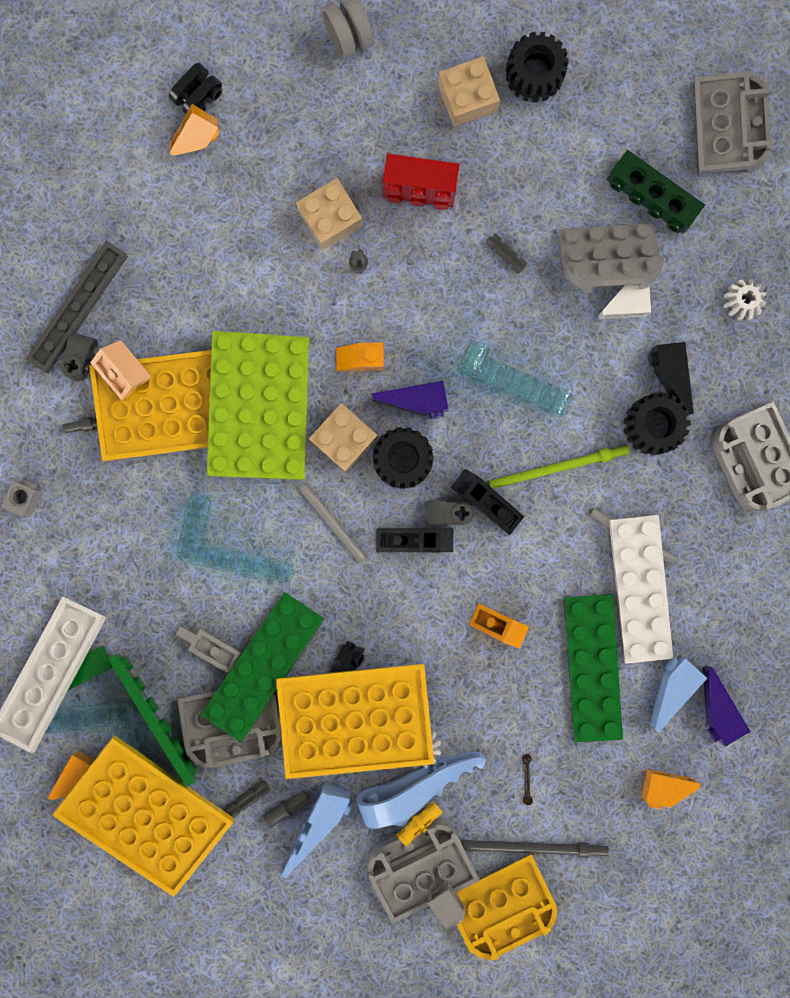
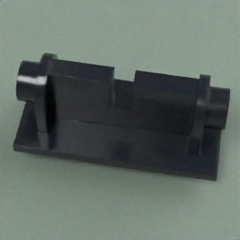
(350, 656)

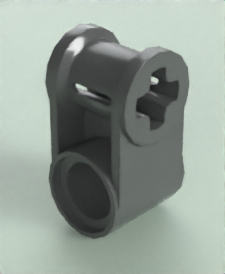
(78, 353)
(444, 513)

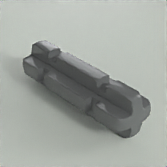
(506, 253)
(247, 799)

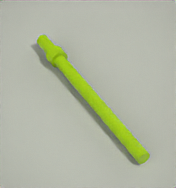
(603, 455)

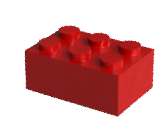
(420, 181)

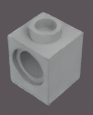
(12, 502)
(446, 905)

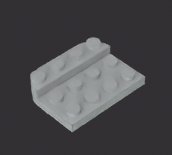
(732, 122)
(610, 256)
(755, 457)
(213, 747)
(410, 873)

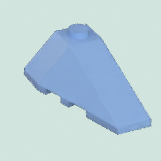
(324, 816)

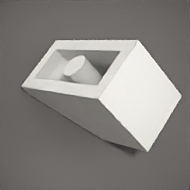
(628, 303)

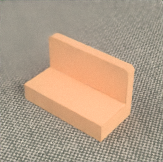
(120, 369)

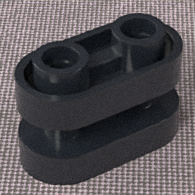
(195, 81)

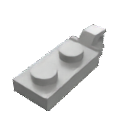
(210, 647)

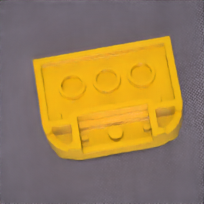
(506, 909)

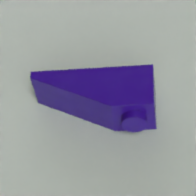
(419, 399)
(721, 713)

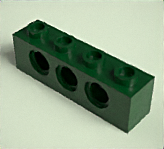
(653, 180)

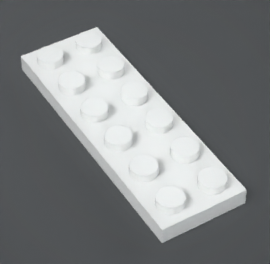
(641, 589)
(48, 674)

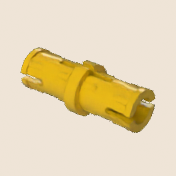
(419, 823)

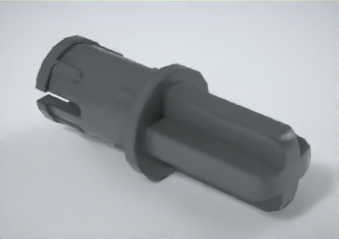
(358, 261)
(286, 809)

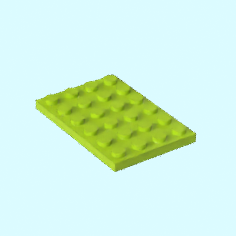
(257, 406)

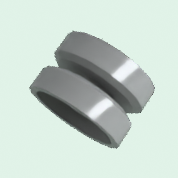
(347, 27)

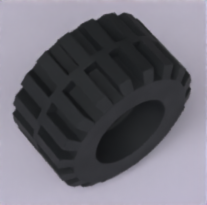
(539, 48)
(676, 424)
(418, 443)

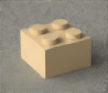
(468, 91)
(329, 214)
(343, 437)

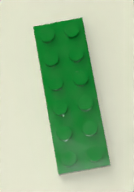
(265, 659)
(593, 668)
(158, 726)

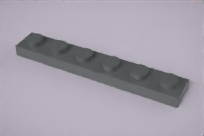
(77, 306)

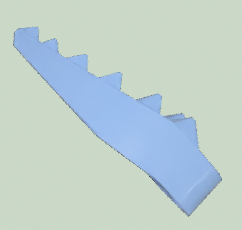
(403, 797)

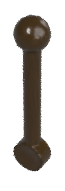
(527, 798)

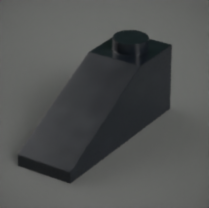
(672, 370)
(487, 501)
(414, 540)

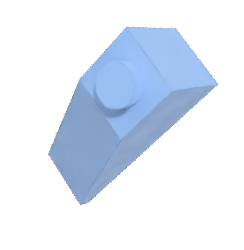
(676, 687)

